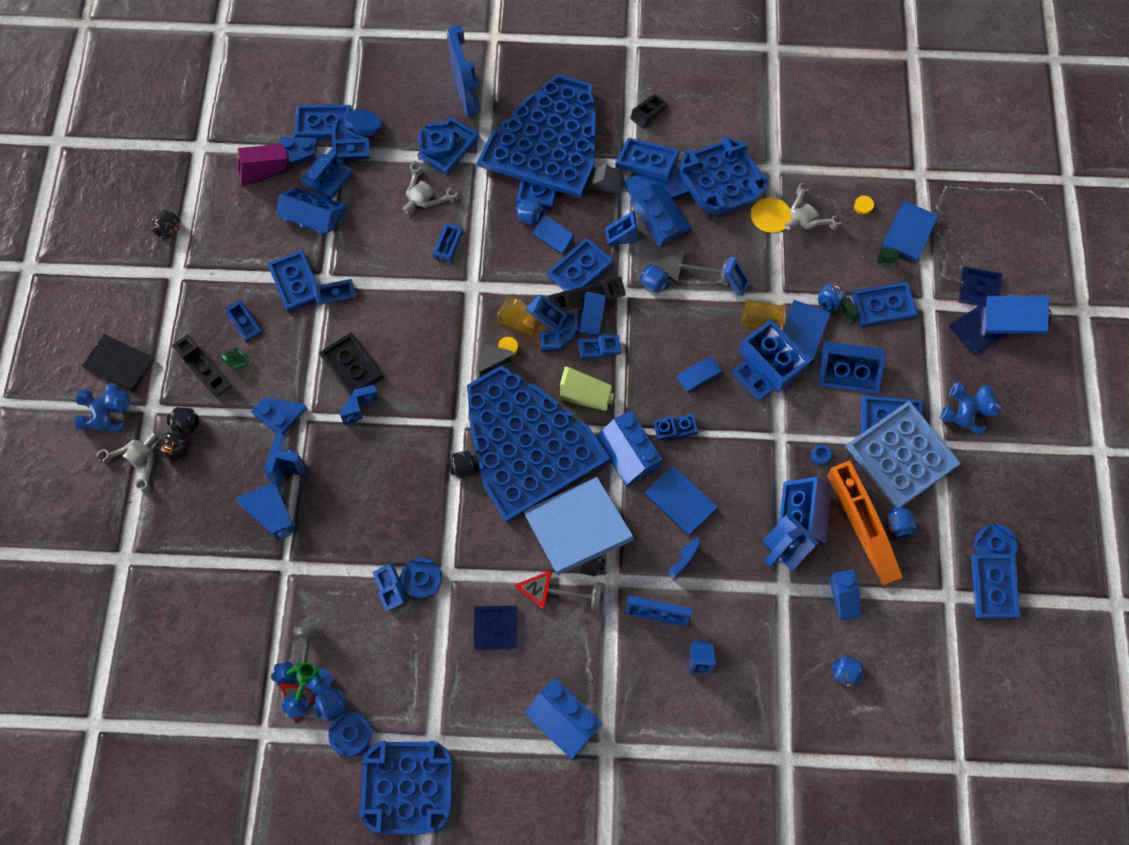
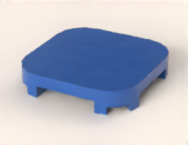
(463, 71)
(722, 177)
(406, 788)

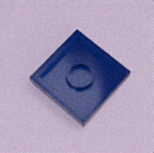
(977, 285)
(971, 330)
(495, 627)

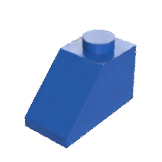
(846, 594)
(701, 657)

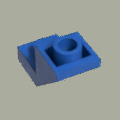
(351, 411)

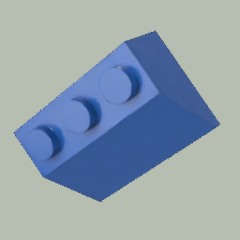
(310, 210)
(659, 213)
(774, 355)
(851, 367)
(629, 448)
(809, 504)
(563, 718)

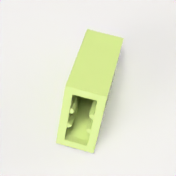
(585, 390)

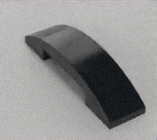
(575, 298)
(201, 366)

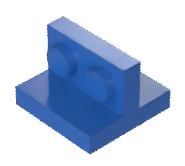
(327, 175)
(281, 460)
(789, 543)

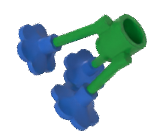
(315, 679)

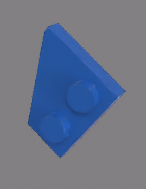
(349, 145)
(299, 148)
(278, 414)

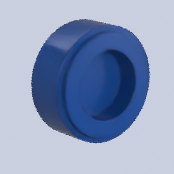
(821, 455)

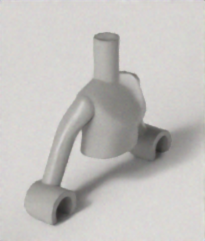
(422, 192)
(807, 216)
(136, 454)

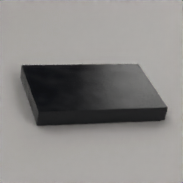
(118, 362)
(351, 364)

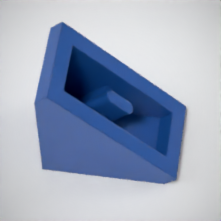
(623, 230)

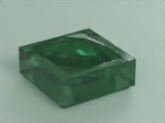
(887, 256)
(849, 310)
(235, 358)

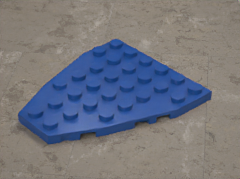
(547, 138)
(526, 442)

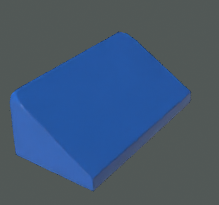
(553, 234)
(334, 291)
(546, 313)

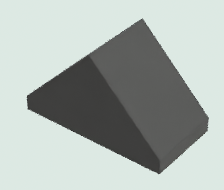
(606, 179)
(493, 358)

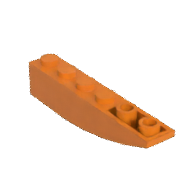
(865, 521)

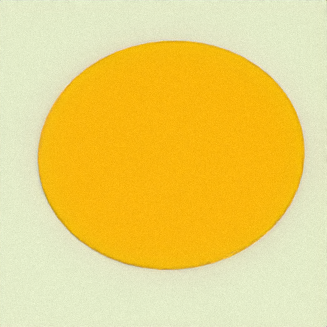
(770, 214)

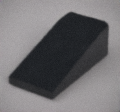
(648, 110)

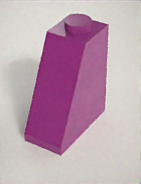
(261, 162)

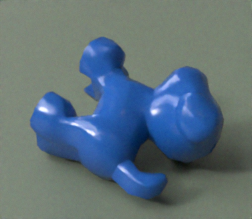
(114, 400)
(984, 403)

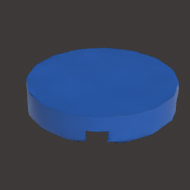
(363, 122)
(436, 139)
(995, 540)
(421, 578)
(350, 734)

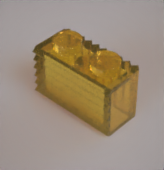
(758, 313)
(514, 315)

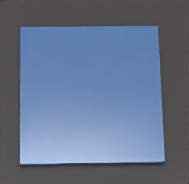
(903, 455)
(577, 526)

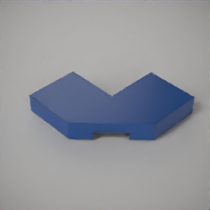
(559, 339)

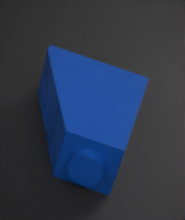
(269, 510)

